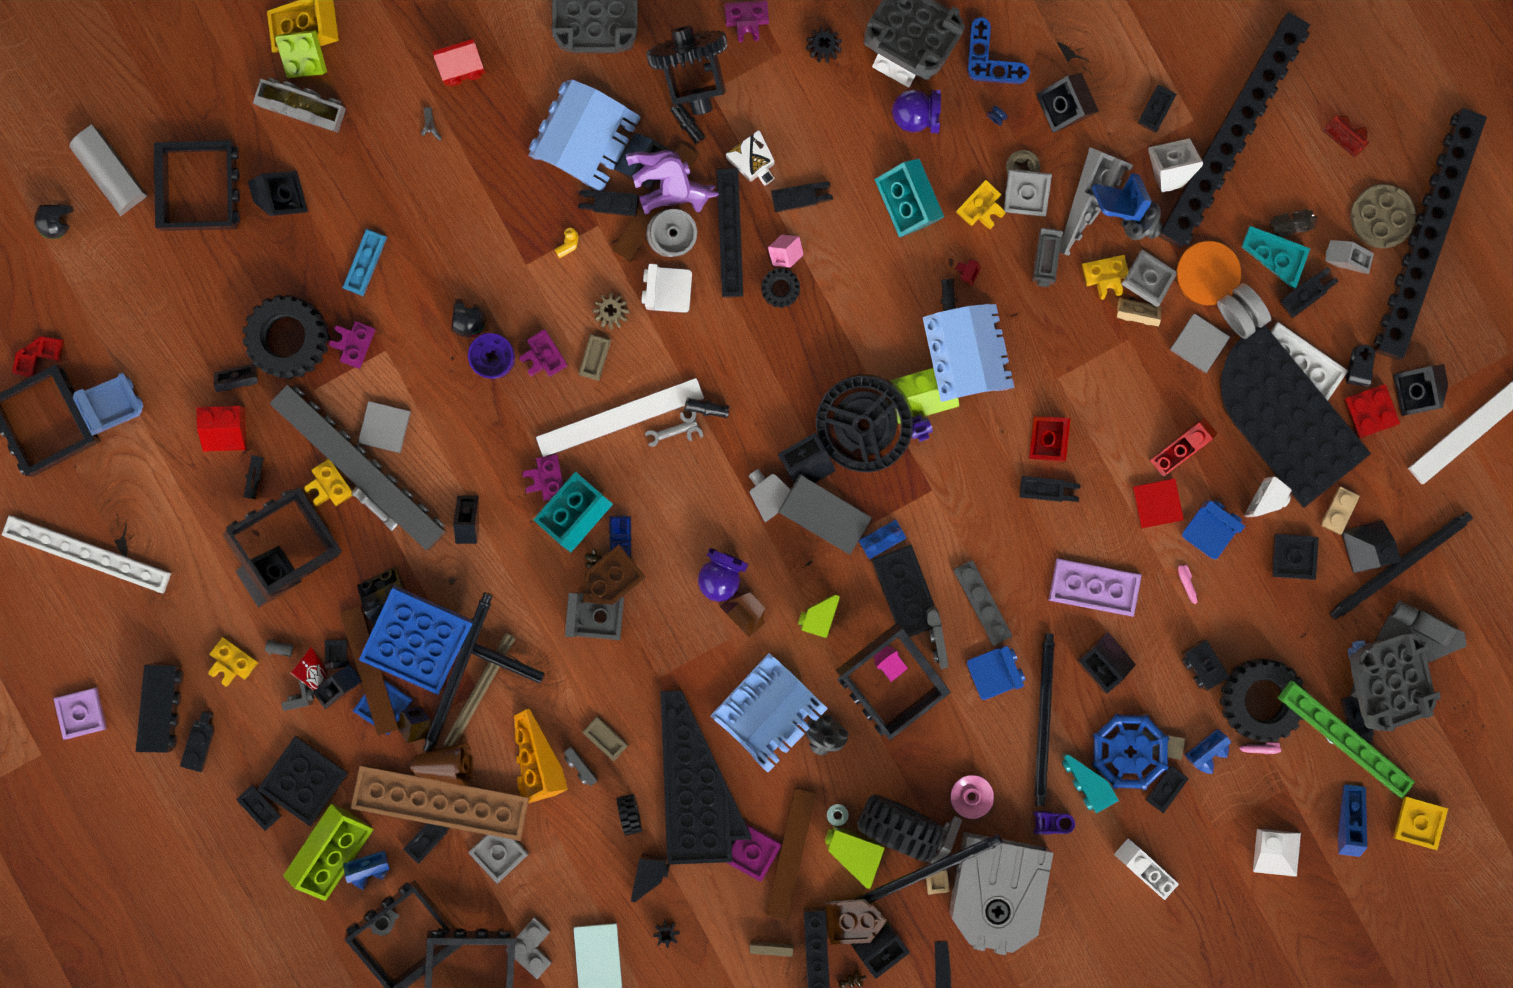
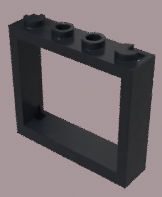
(161, 179)
(67, 391)
(270, 507)
(914, 711)
(463, 937)
(418, 969)

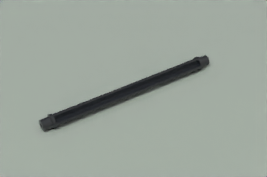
(1399, 567)
(457, 672)
(1044, 719)
(931, 869)

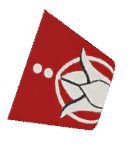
(310, 670)

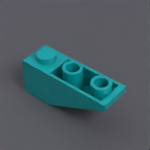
(1094, 787)

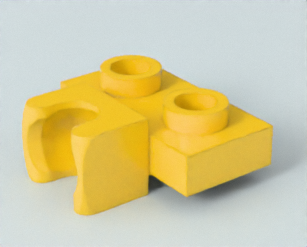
(981, 206)
(1106, 274)
(328, 484)
(231, 662)

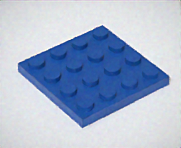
(416, 639)

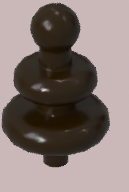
(592, 558)
(858, 979)

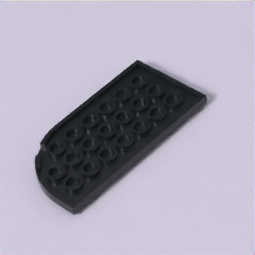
(1287, 417)

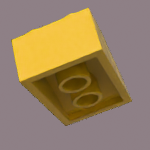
(301, 17)

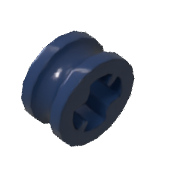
(997, 115)

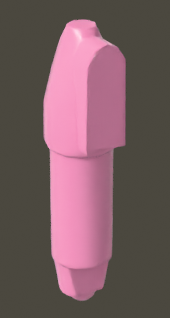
(1185, 576)
(1267, 748)

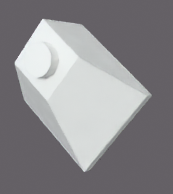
(1174, 164)
(1269, 497)
(1276, 852)

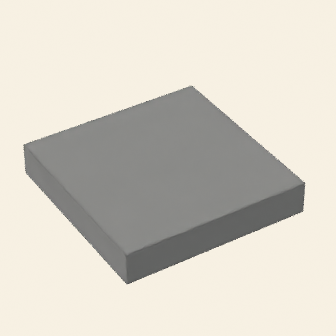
(1027, 192)
(1149, 278)
(1199, 343)
(384, 427)
(498, 855)

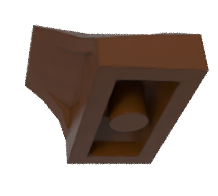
(745, 612)

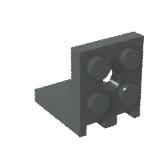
(582, 622)

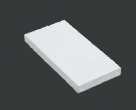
(1319, 368)

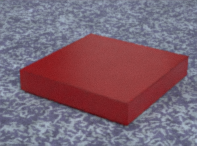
(1158, 503)

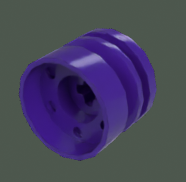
(487, 344)

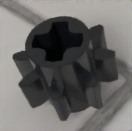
(667, 939)

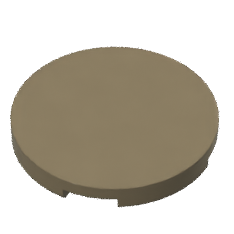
(1383, 216)

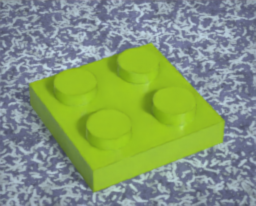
(301, 54)

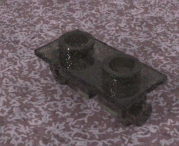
(1302, 222)

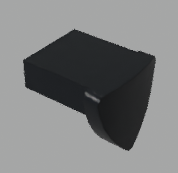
(336, 654)

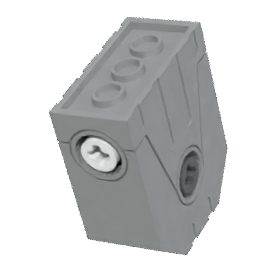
(1007, 876)

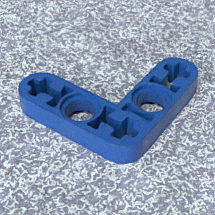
(982, 59)

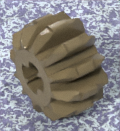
(605, 316)

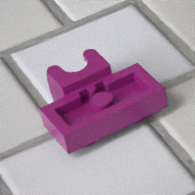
(747, 17)
(353, 343)
(544, 355)
(546, 477)

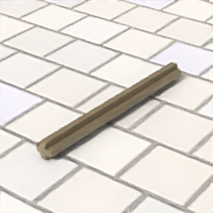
(478, 693)

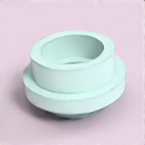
(830, 814)

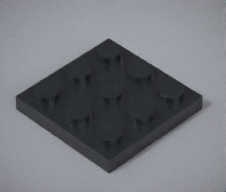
(303, 781)

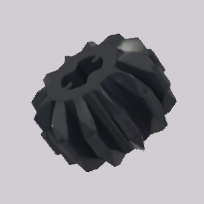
(816, 39)

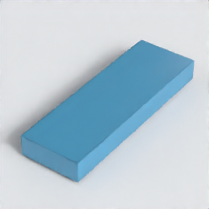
(364, 262)

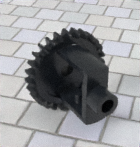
(687, 47)

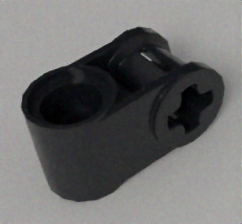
(1360, 368)

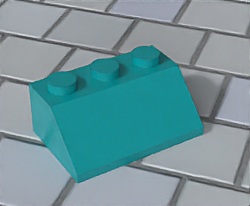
(909, 197)
(573, 512)

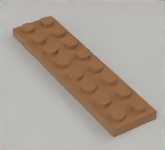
(440, 803)

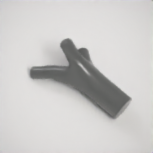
(429, 123)

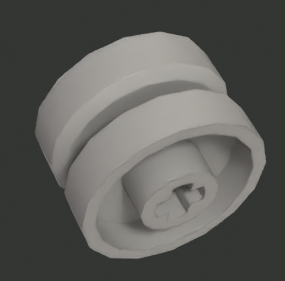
(659, 236)
(1244, 311)

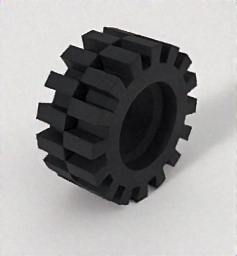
(771, 278)
(629, 814)

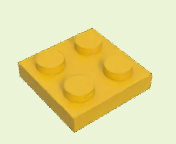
(1420, 823)

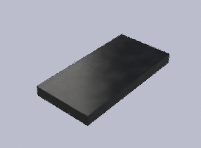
(905, 589)

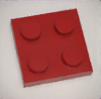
(1371, 411)

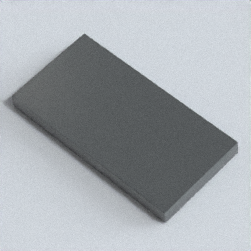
(824, 514)

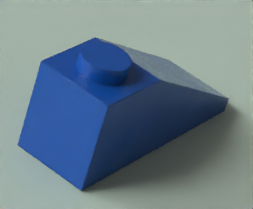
(1353, 821)

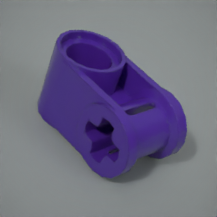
(1051, 822)

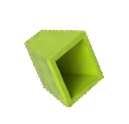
(855, 852)

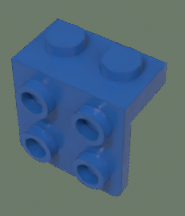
(1125, 203)
(1212, 529)
(995, 672)

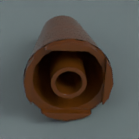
(445, 764)

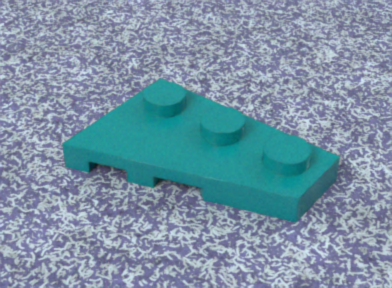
(1277, 254)

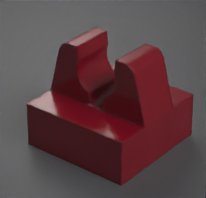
(968, 271)

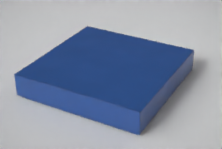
(399, 702)

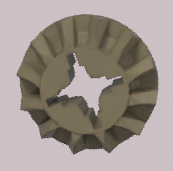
(1020, 157)

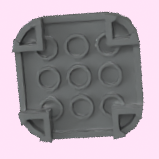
(595, 25)
(914, 34)
(1393, 682)

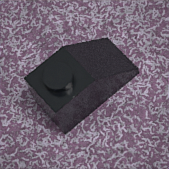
(466, 520)
(337, 686)

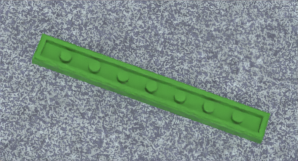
(1346, 739)

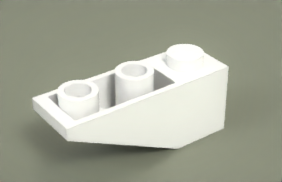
(1146, 869)

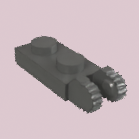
(936, 635)

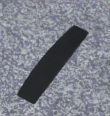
(942, 965)

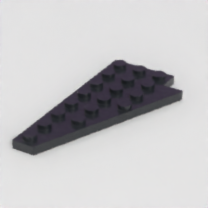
(697, 799)

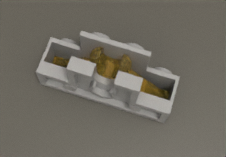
(298, 104)

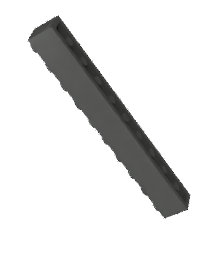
(358, 467)

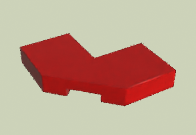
(27, 358)

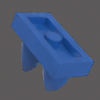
(882, 539)
(1214, 745)
(359, 869)

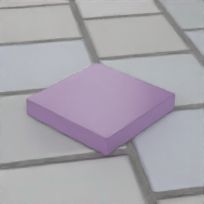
(80, 713)

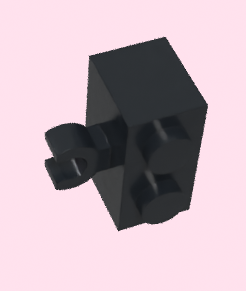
(1204, 665)

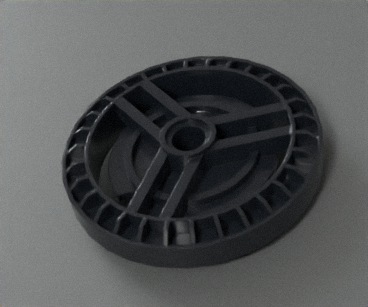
(872, 408)

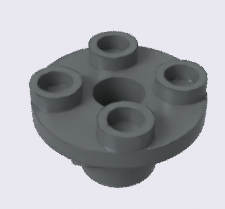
(1147, 226)
(826, 735)

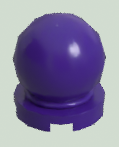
(916, 111)
(720, 577)

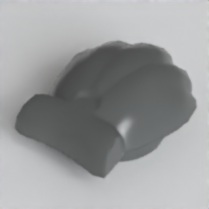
(384, 924)

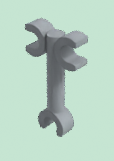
(690, 426)
(365, 499)

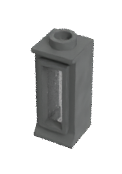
(1047, 257)

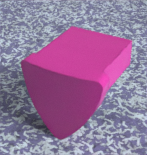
(889, 662)

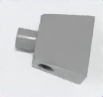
(768, 494)

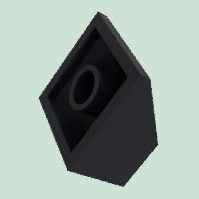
(278, 193)
(1421, 389)
(1370, 546)
(649, 875)

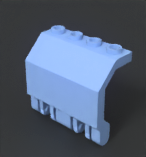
(583, 132)
(967, 351)
(768, 711)

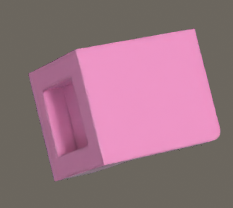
(785, 250)

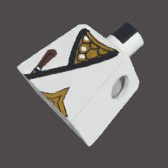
(753, 159)

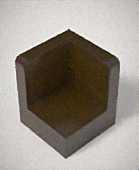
(413, 724)

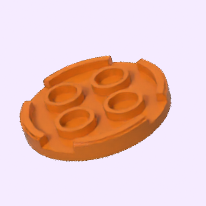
(1208, 272)

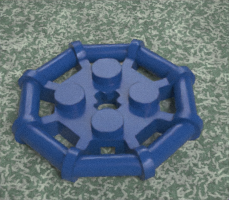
(1122, 741)

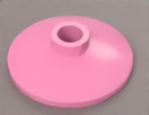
(983, 797)

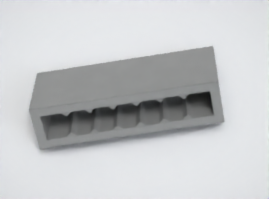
(107, 169)

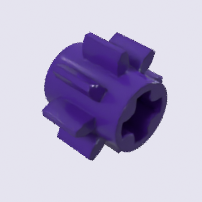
(921, 428)

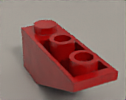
(1184, 446)

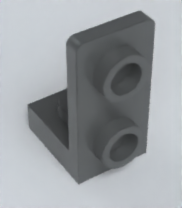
(297, 702)

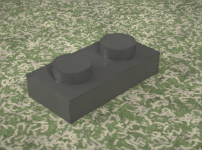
(585, 773)

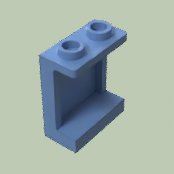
(108, 404)

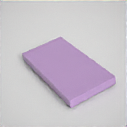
(1095, 587)

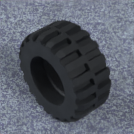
(259, 326)
(1234, 700)
(900, 828)

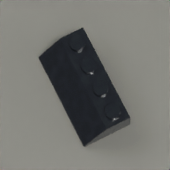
(159, 708)

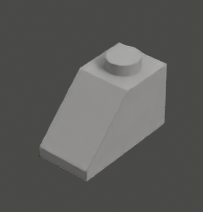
(1349, 256)

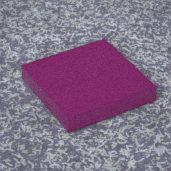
(754, 855)

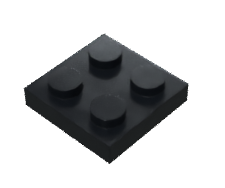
(1295, 556)

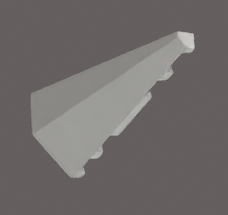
(1100, 170)

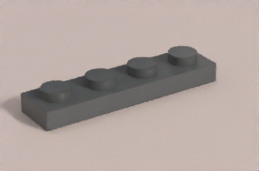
(982, 603)

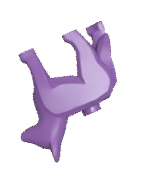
(674, 184)

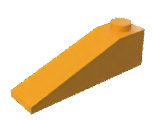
(539, 767)

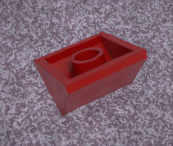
(1049, 439)

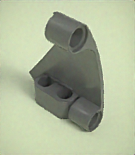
(1438, 634)

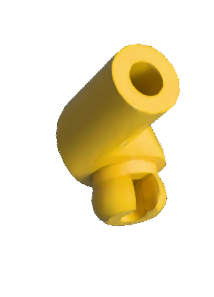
(570, 242)

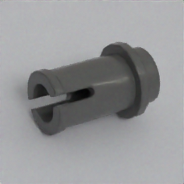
(279, 648)

